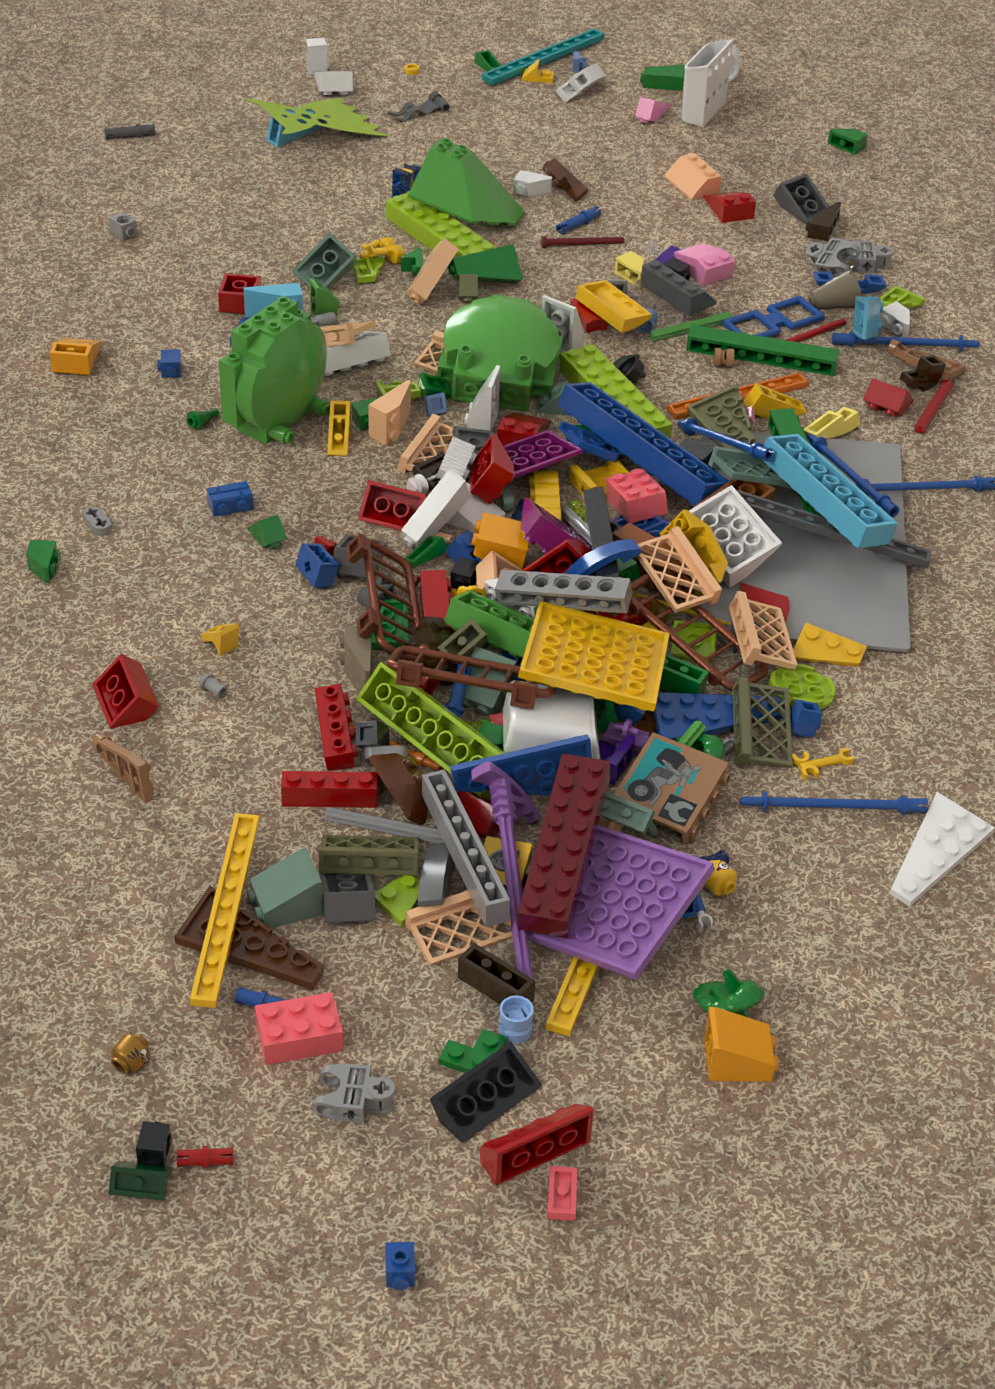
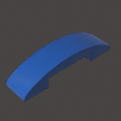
(869, 285)
(604, 555)

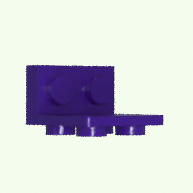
(618, 756)

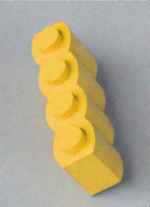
(545, 491)

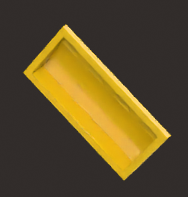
(612, 305)

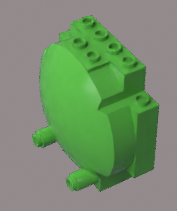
(503, 334)
(273, 372)

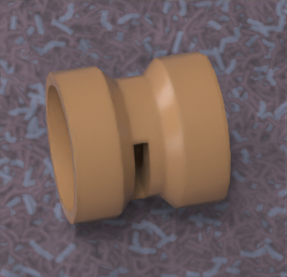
(719, 356)

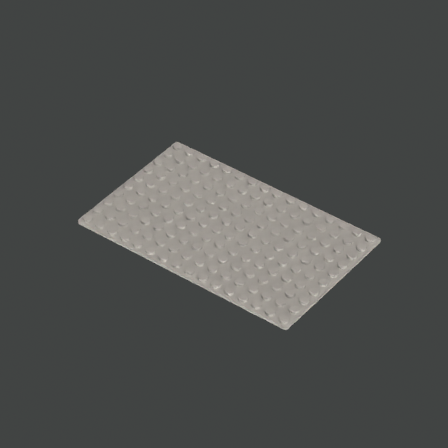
(830, 580)

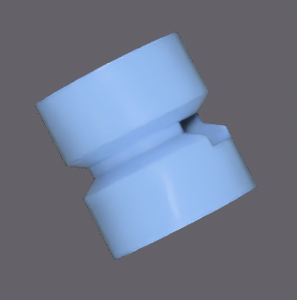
(516, 1019)

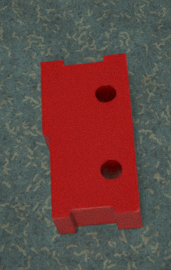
(589, 319)

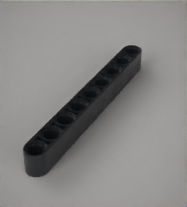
(600, 526)

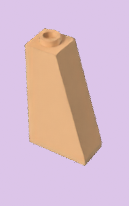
(431, 271)

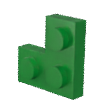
(465, 1058)

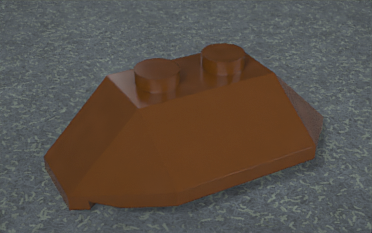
(403, 783)

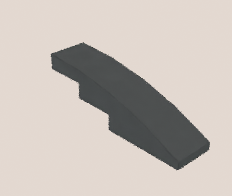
(435, 875)

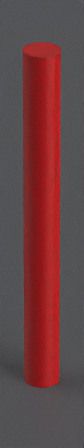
(817, 331)

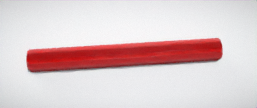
(933, 406)

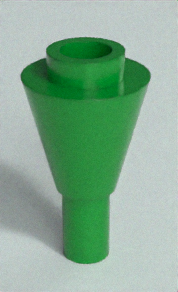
(197, 419)
(607, 715)

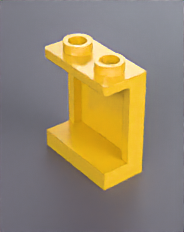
(594, 477)

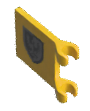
(494, 851)

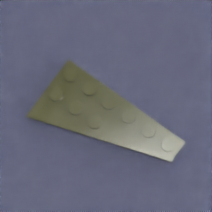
(724, 414)

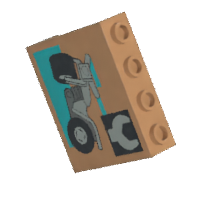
(675, 784)

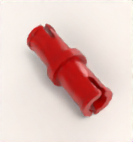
(204, 1157)

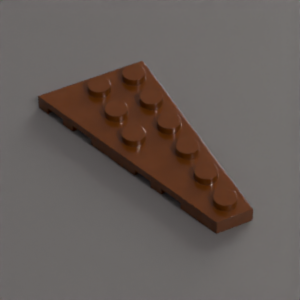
(252, 945)

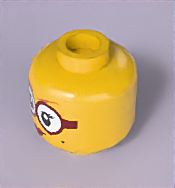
(722, 879)

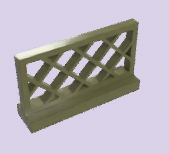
(743, 724)
(371, 855)

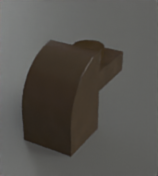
(926, 374)

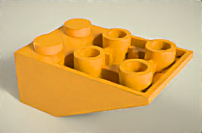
(74, 355)

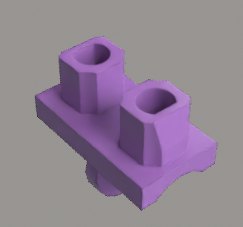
(617, 732)

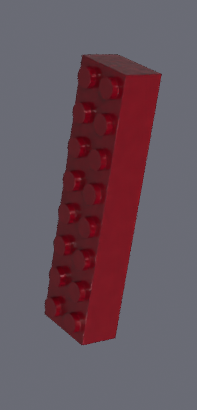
(564, 846)

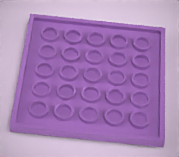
(629, 902)

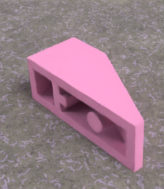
(650, 109)

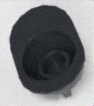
(630, 367)

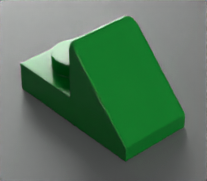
(412, 261)
(432, 384)

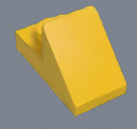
(533, 74)
(224, 637)

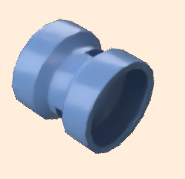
(649, 325)

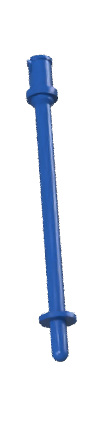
(851, 339)
(756, 450)
(977, 484)
(881, 500)
(902, 804)

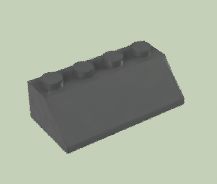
(675, 288)

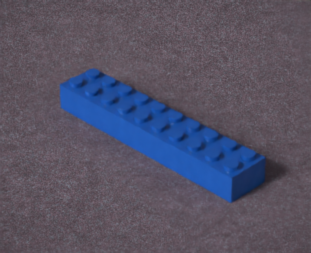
(640, 442)

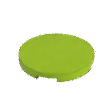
(804, 685)

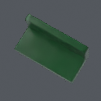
(139, 1180)

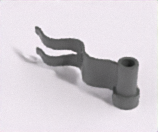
(434, 102)

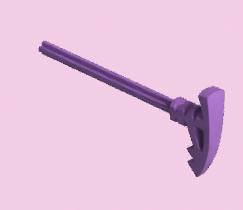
(506, 800)

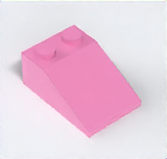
(707, 263)

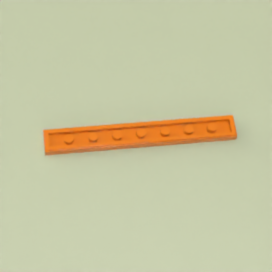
(780, 384)

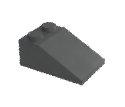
(800, 198)
(347, 568)
(347, 898)

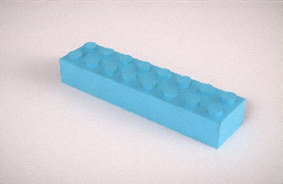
(830, 492)

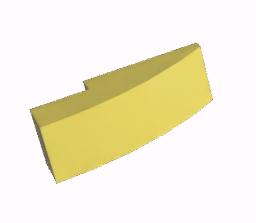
(834, 423)

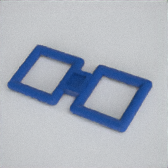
(776, 319)

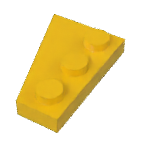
(824, 646)

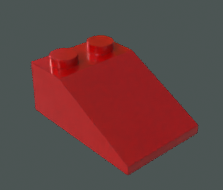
(732, 206)
(520, 426)
(491, 470)

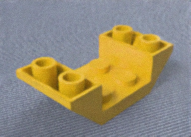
(703, 541)

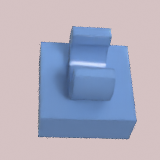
(578, 62)
(435, 403)

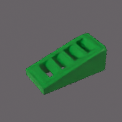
(486, 60)
(427, 550)

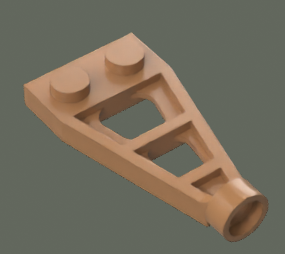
(952, 369)
(118, 758)

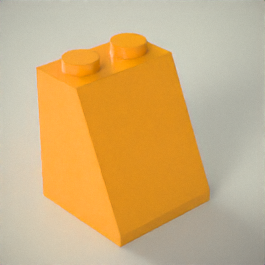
(502, 537)
(739, 1048)

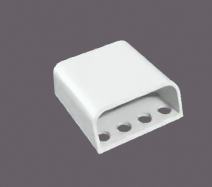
(706, 82)
(551, 720)

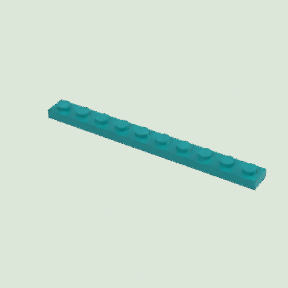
(544, 55)

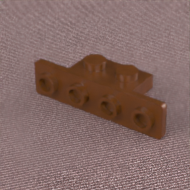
(564, 179)

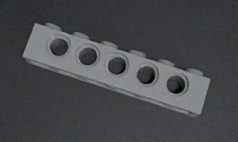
(565, 590)

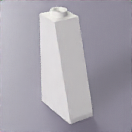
(436, 509)

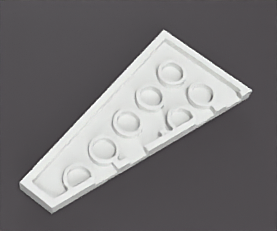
(940, 845)

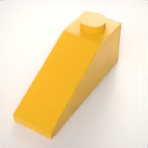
(766, 399)
(339, 428)

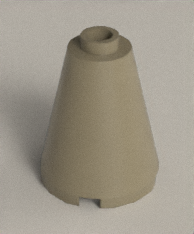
(837, 292)

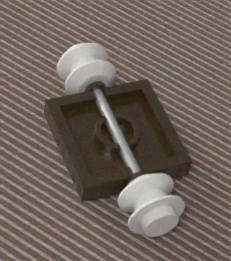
(426, 473)

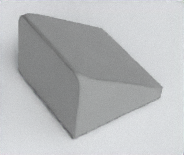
(620, 284)

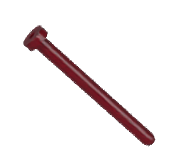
(579, 241)

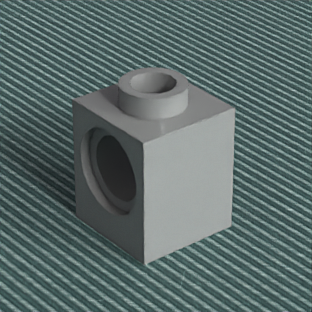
(123, 226)

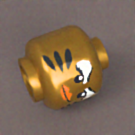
(130, 1053)

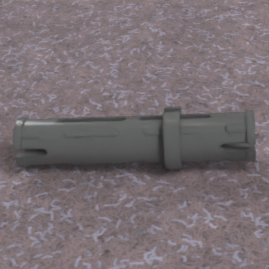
(138, 130)

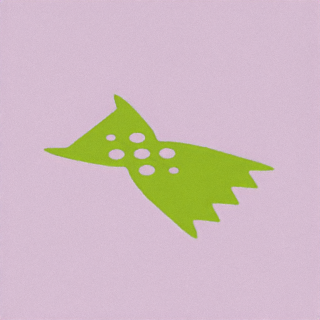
(341, 116)

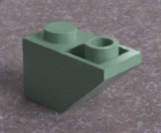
(549, 402)

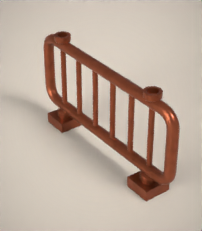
(370, 620)
(410, 674)
(714, 677)

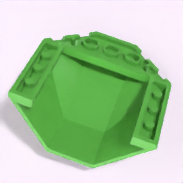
(463, 186)

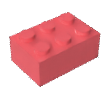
(636, 495)
(298, 1028)

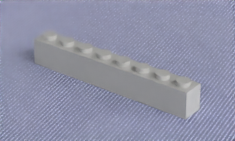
(466, 848)

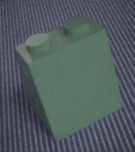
(487, 700)
(287, 891)

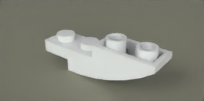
(580, 82)

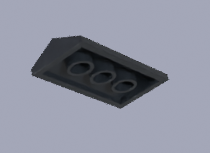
(484, 1092)

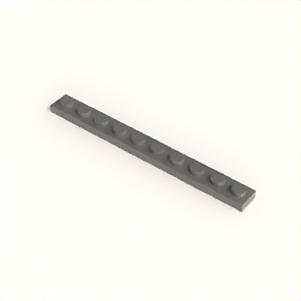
(819, 526)

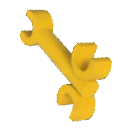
(812, 766)

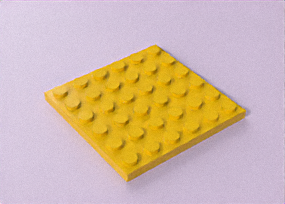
(595, 656)

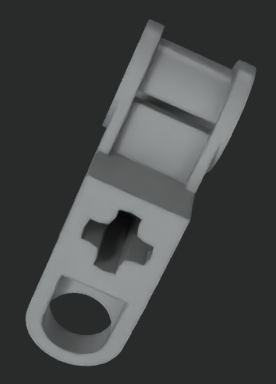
(831, 256)
(872, 257)
(354, 1093)

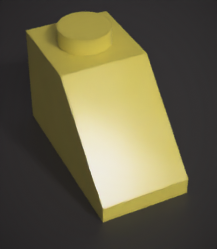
(629, 266)

